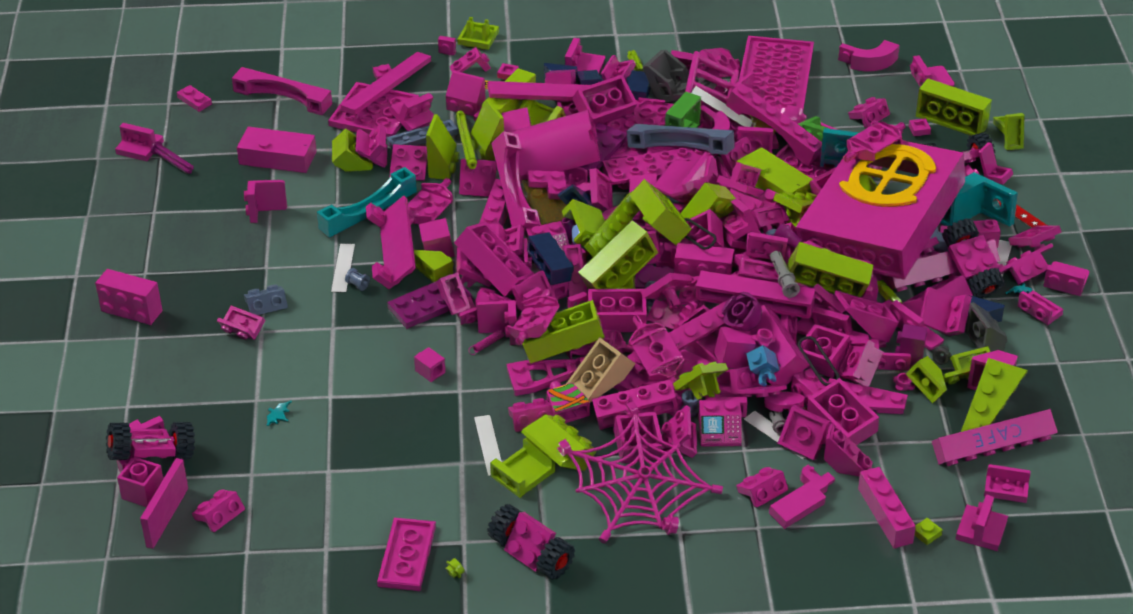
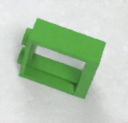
(684, 113)

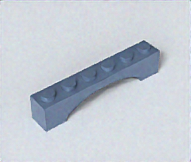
(712, 140)

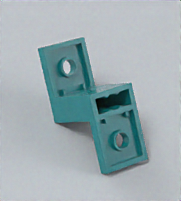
(981, 196)

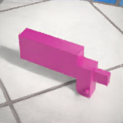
(802, 500)

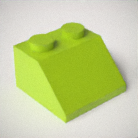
(345, 154)

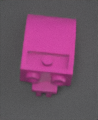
(704, 347)

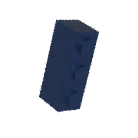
(550, 258)

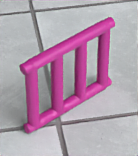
(691, 83)

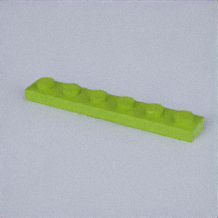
(613, 225)

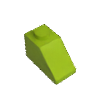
(433, 264)
(928, 378)

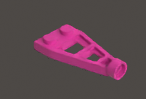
(521, 379)

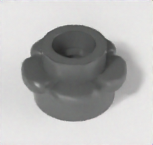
(941, 359)

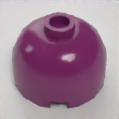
(742, 312)

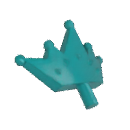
(1019, 289)
(278, 413)

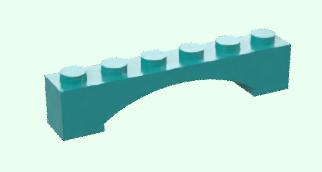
(336, 219)

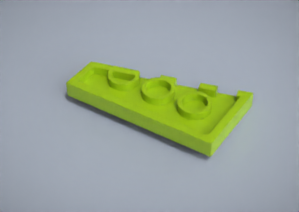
(993, 391)

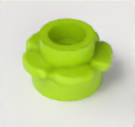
(454, 568)

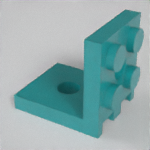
(834, 146)

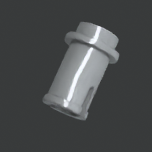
(778, 421)

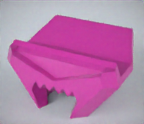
(685, 178)

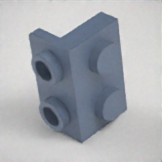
(266, 300)

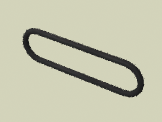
(702, 228)
(823, 353)

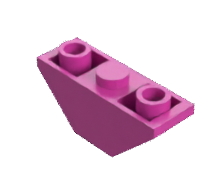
(844, 454)

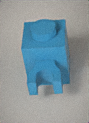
(763, 363)

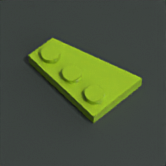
(798, 202)

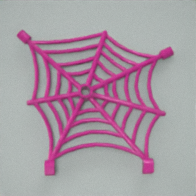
(633, 411)

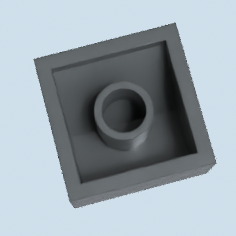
(984, 329)

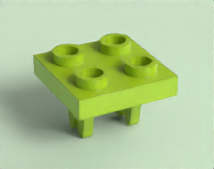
(478, 34)
(702, 379)

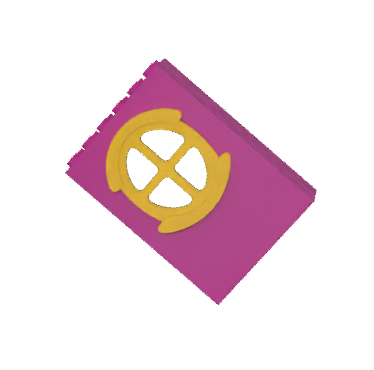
(883, 227)

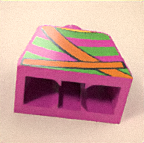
(568, 401)

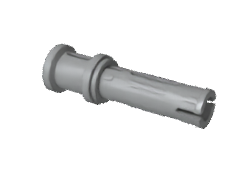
(786, 279)

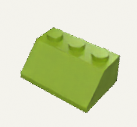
(549, 431)

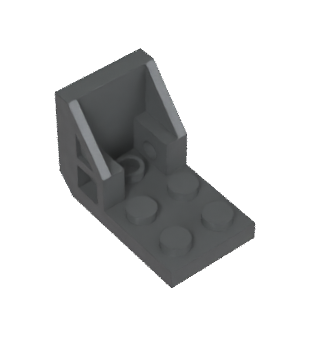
(664, 76)

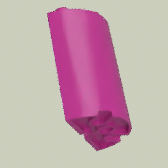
(558, 144)

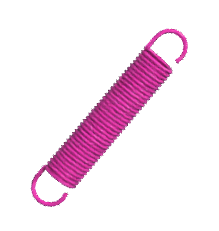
(487, 341)

